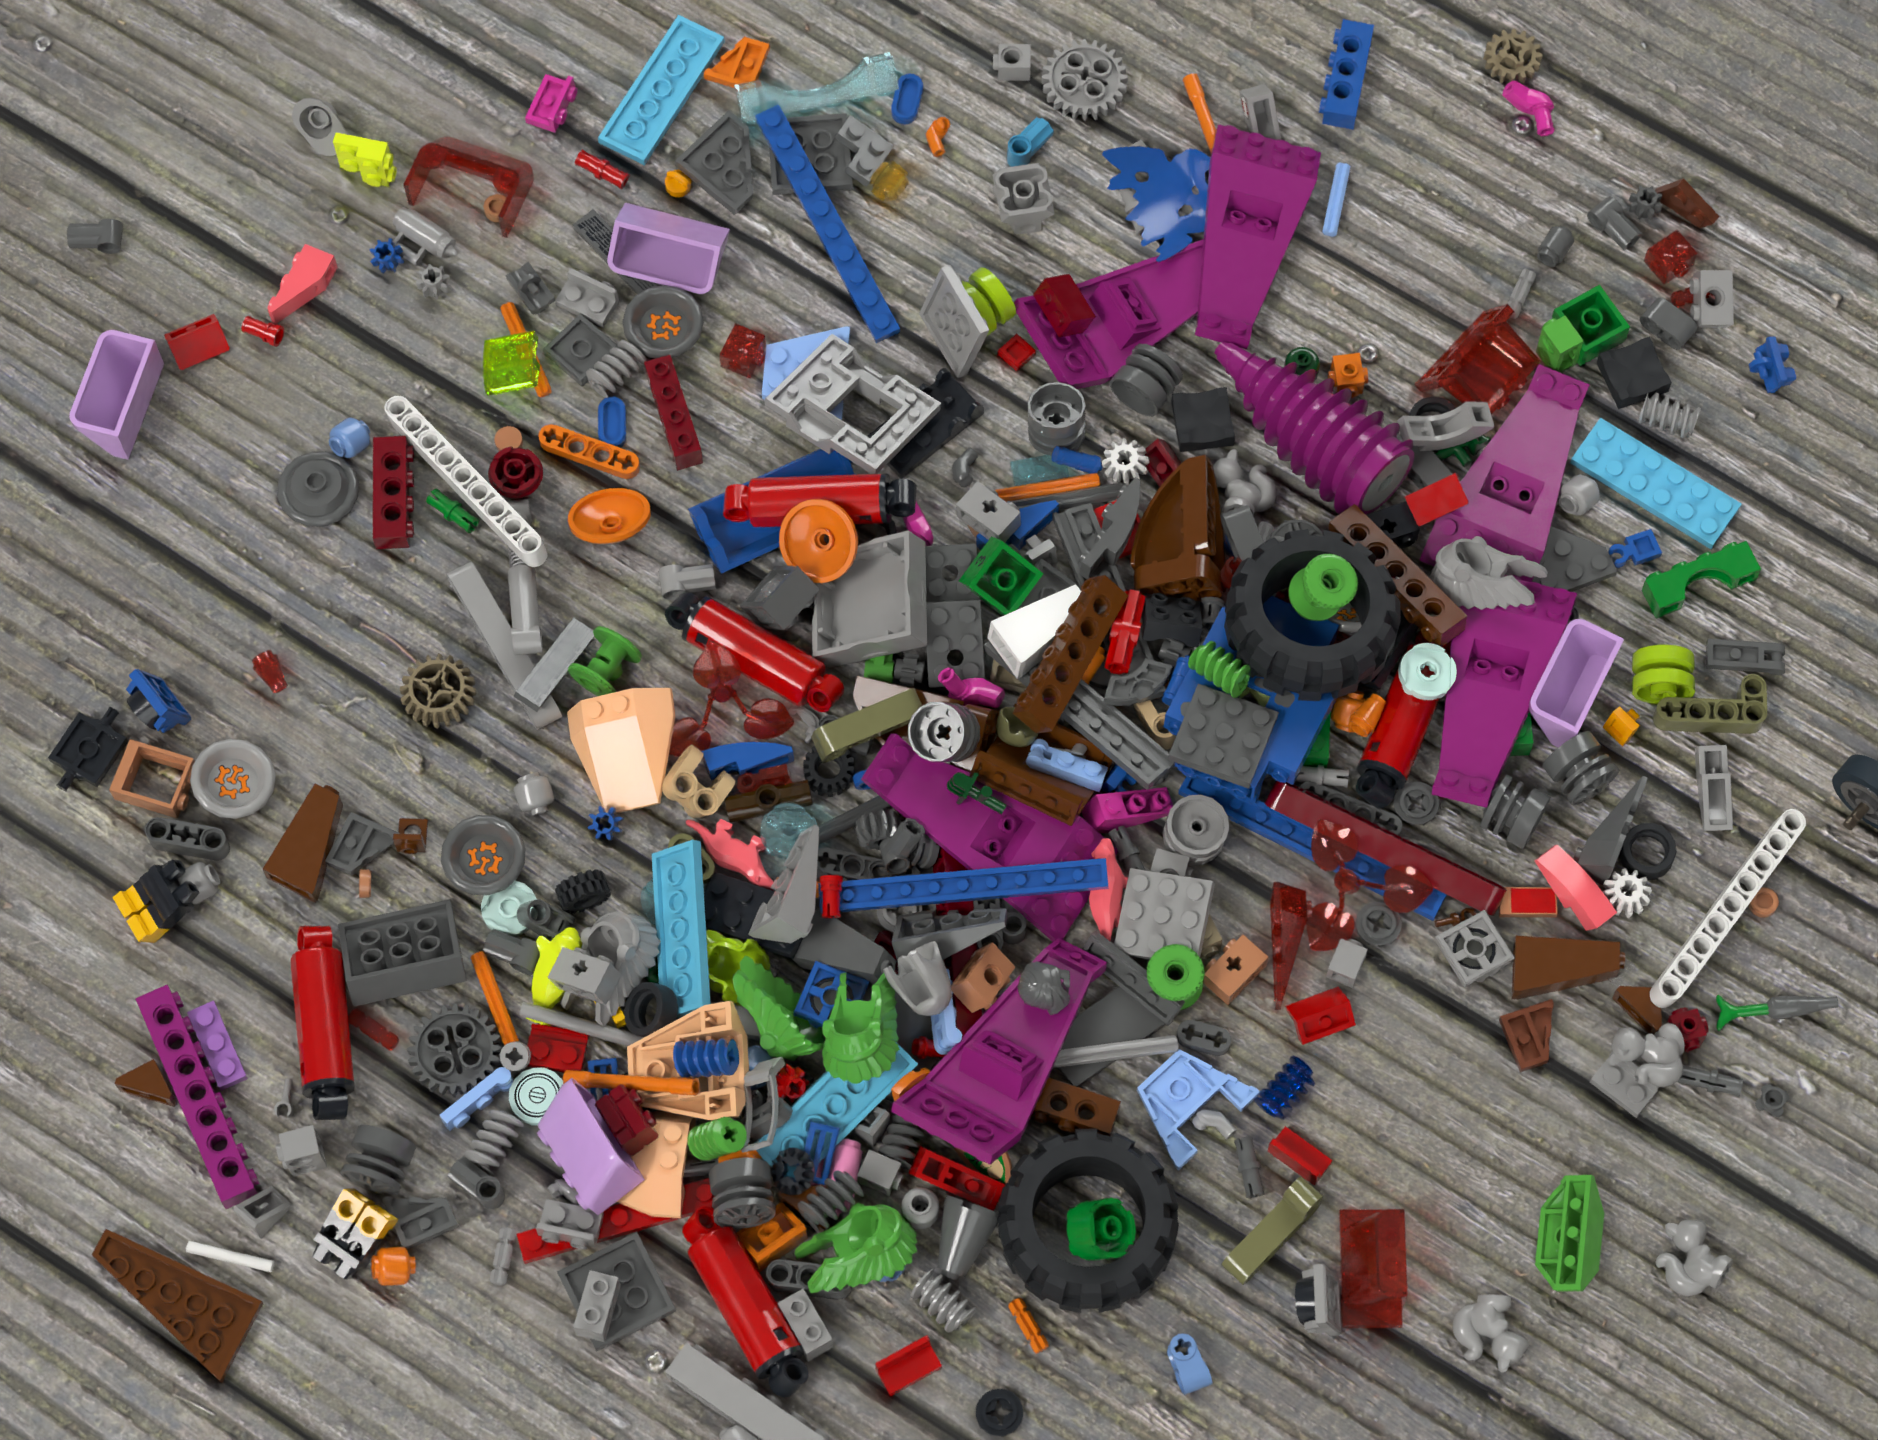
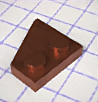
(1687, 203)
(1529, 1034)

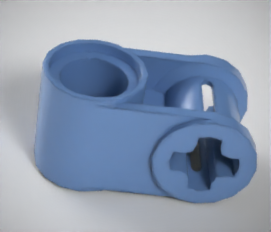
(1190, 1368)

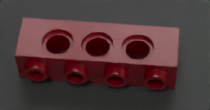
(673, 412)
(387, 452)

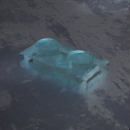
(1037, 470)

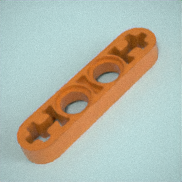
(591, 447)

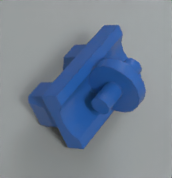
(1770, 366)

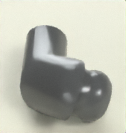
(961, 467)

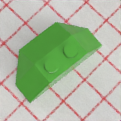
(1570, 1234)

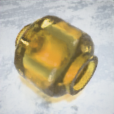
(889, 181)

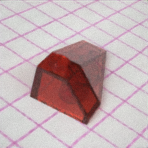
(1288, 921)

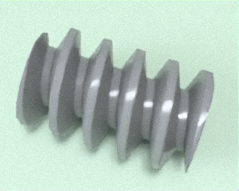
(614, 366)
(1669, 415)
(492, 1140)
(942, 1302)

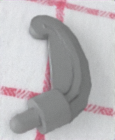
(808, 717)

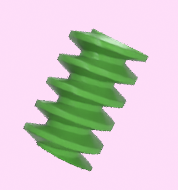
(1220, 668)
(716, 1138)

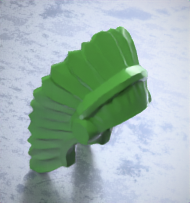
(773, 1008)
(861, 1034)
(867, 1246)

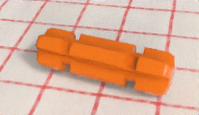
(1028, 1325)

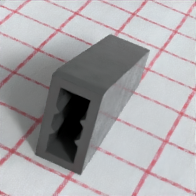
(843, 949)

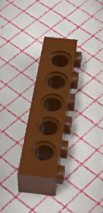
(1412, 580)
(1094, 614)
(1076, 1100)

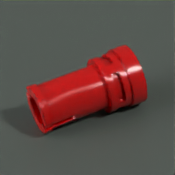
(267, 332)
(831, 887)

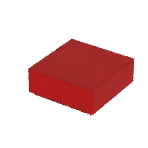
(1016, 352)

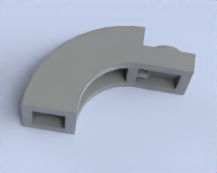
(1449, 428)

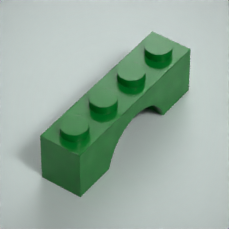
(1732, 566)

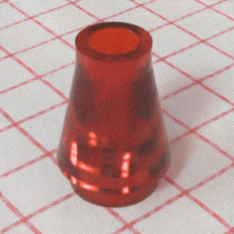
(270, 670)

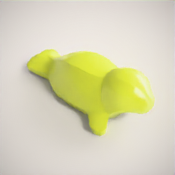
(543, 990)

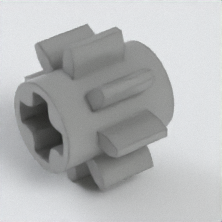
(433, 274)

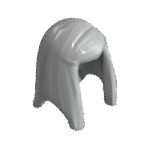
(922, 980)

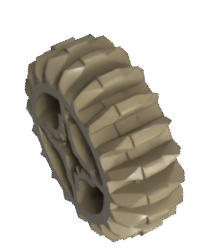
(419, 681)

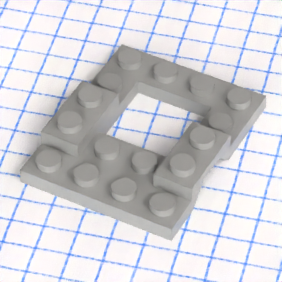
(825, 381)

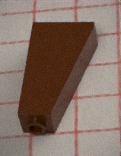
(302, 851)
(1560, 964)

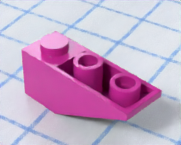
(1126, 808)

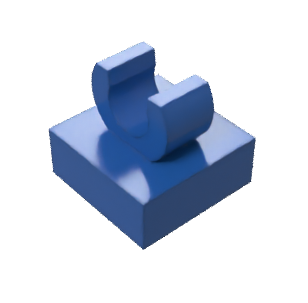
(1115, 778)

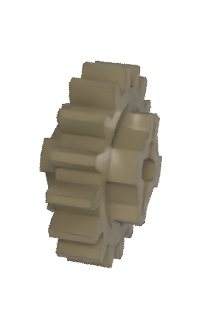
(1514, 54)

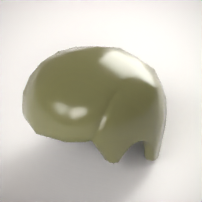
(1013, 730)

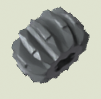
(875, 827)

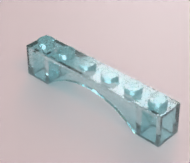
(870, 77)

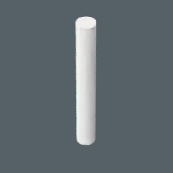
(230, 1256)

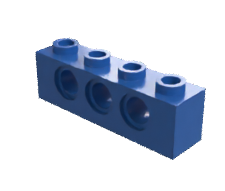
(1351, 36)

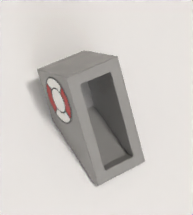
(1260, 111)

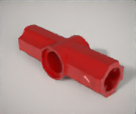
(1125, 633)

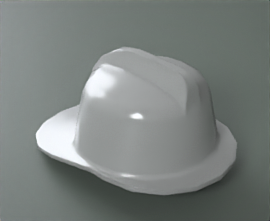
(318, 124)

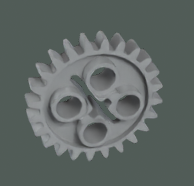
(1090, 60)

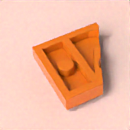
(740, 64)

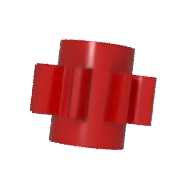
(791, 1083)

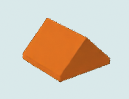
(773, 1238)

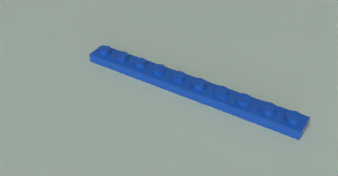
(827, 224)
(1297, 837)
(972, 885)

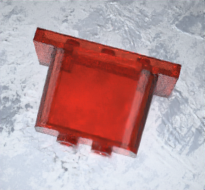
(1483, 362)
(1372, 1267)

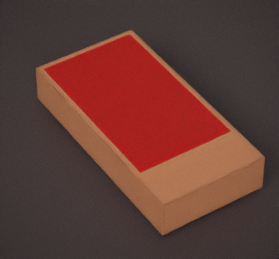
(1528, 902)

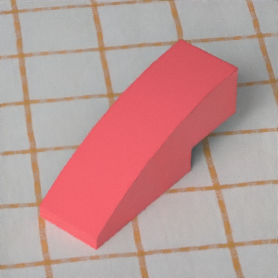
(1575, 888)

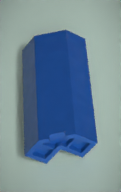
(740, 542)

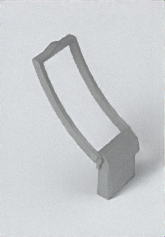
(762, 1072)

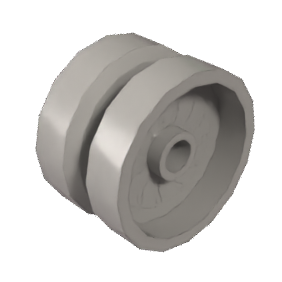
(1201, 814)

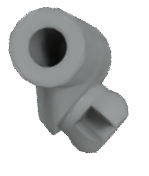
(1215, 1119)
(561, 1188)

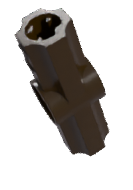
(750, 804)

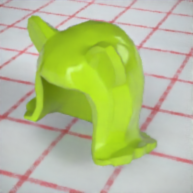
(725, 959)

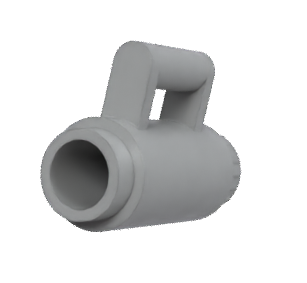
(422, 232)

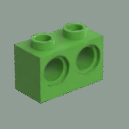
(1559, 344)

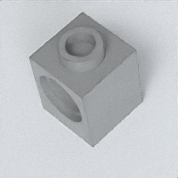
(1013, 52)
(1347, 962)
(880, 1173)

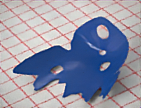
(1163, 193)

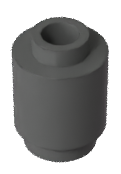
(1555, 246)

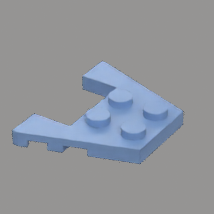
(787, 355)
(1179, 1091)

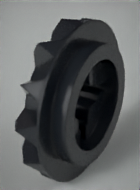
(803, 1174)
(1008, 1402)

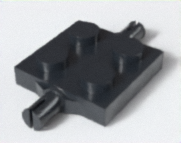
(88, 749)

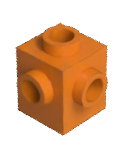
(1348, 373)

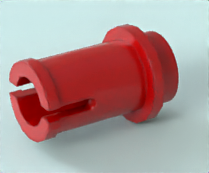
(924, 1048)

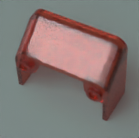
(508, 174)

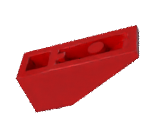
(956, 1178)

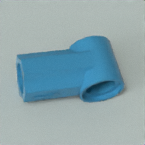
(1028, 141)

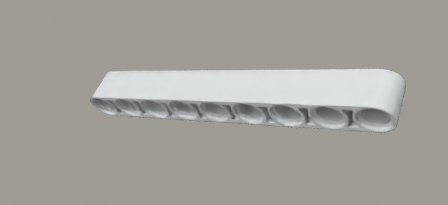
(470, 490)
(1722, 918)

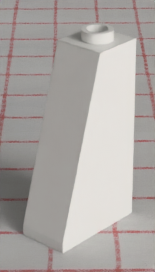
(1030, 630)

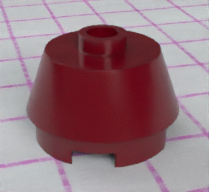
(515, 473)

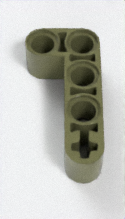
(1710, 708)
(865, 724)
(1273, 1231)

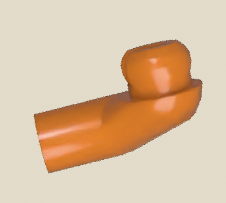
(935, 134)

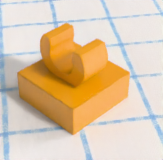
(1622, 725)

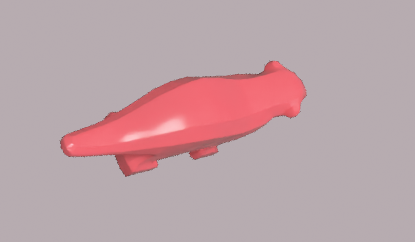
(734, 853)
(1106, 902)

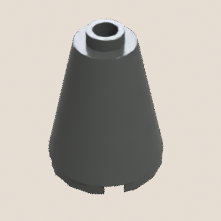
(963, 1235)

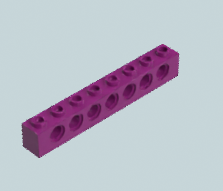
(153, 1008)

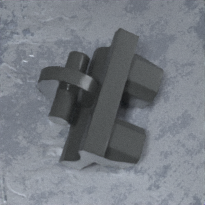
(530, 289)

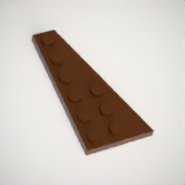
(193, 1307)

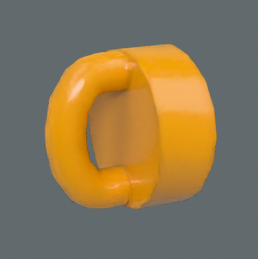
(677, 183)

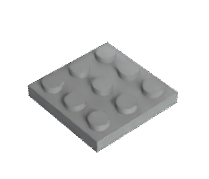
(954, 321)
(1163, 912)

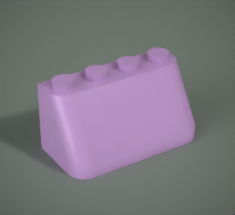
(666, 248)
(116, 391)
(1573, 679)
(587, 1149)

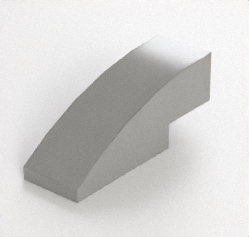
(1714, 787)

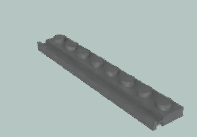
(1077, 532)
(1107, 730)

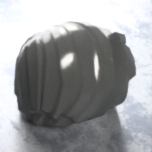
(1042, 987)

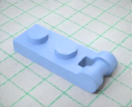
(1065, 765)
(944, 1028)
(477, 1098)

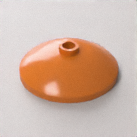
(609, 516)
(804, 544)

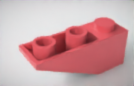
(306, 280)

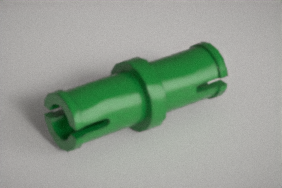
(452, 510)

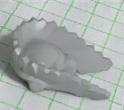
(1475, 573)
(630, 945)

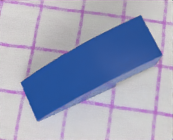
(1033, 520)
(745, 757)

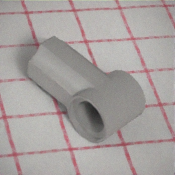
(677, 580)

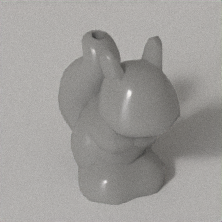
(1258, 494)
(1659, 1051)
(1700, 1267)
(1488, 1320)

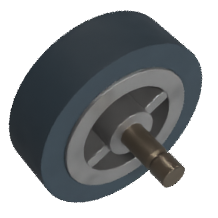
(1858, 789)

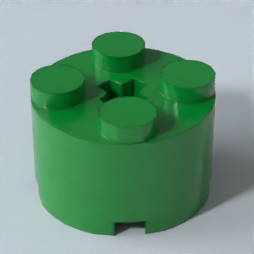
(1100, 1229)

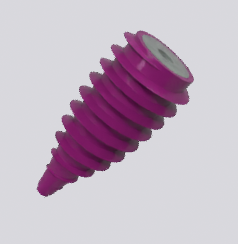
(1320, 431)

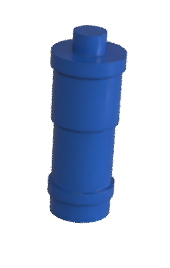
(1077, 460)
(1176, 680)

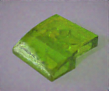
(510, 363)

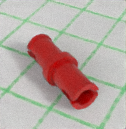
(602, 169)

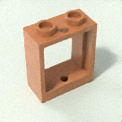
(127, 771)

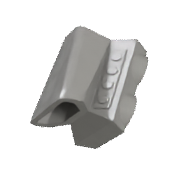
(1023, 197)

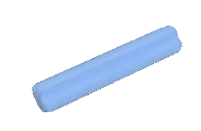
(1336, 199)

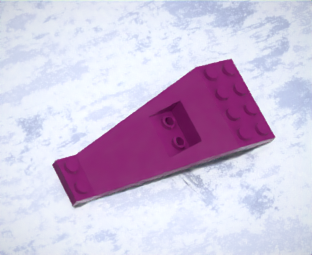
(1251, 215)
(1130, 308)
(1526, 455)
(1497, 672)
(966, 830)
(996, 1073)

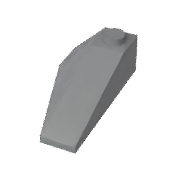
(793, 902)

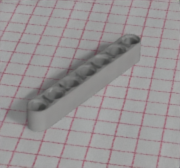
(498, 636)

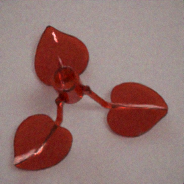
(718, 671)
(1331, 848)

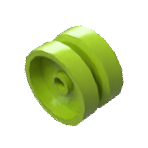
(990, 298)
(1662, 673)

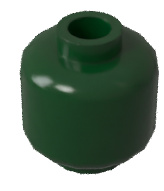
(1305, 359)

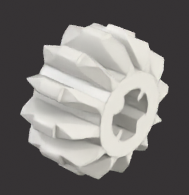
(1130, 452)
(1631, 883)

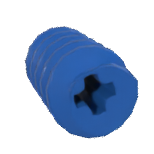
(706, 1058)

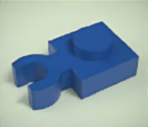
(1638, 547)

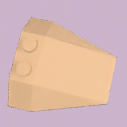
(625, 744)
(717, 1095)
(662, 1167)

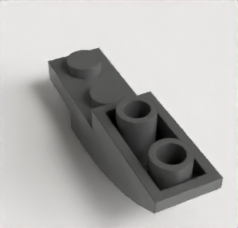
(1115, 532)

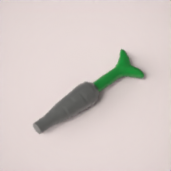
(1776, 1007)

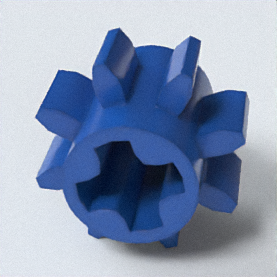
(389, 262)
(612, 819)

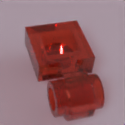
(774, 775)

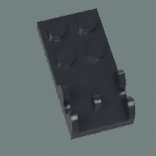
(956, 414)

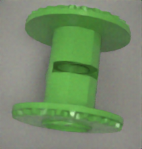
(1323, 587)
(607, 662)
(1178, 961)

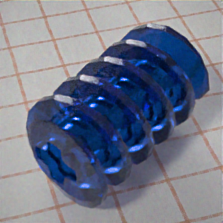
(1285, 1088)

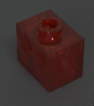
(1670, 257)
(743, 351)

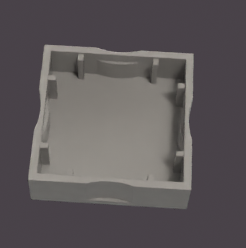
(875, 604)

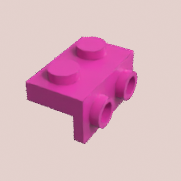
(551, 103)

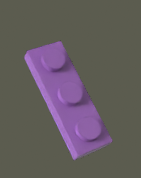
(217, 1045)

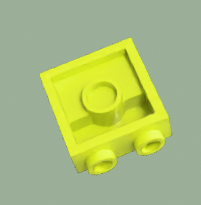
(367, 156)

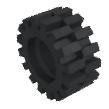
(828, 785)
(583, 891)

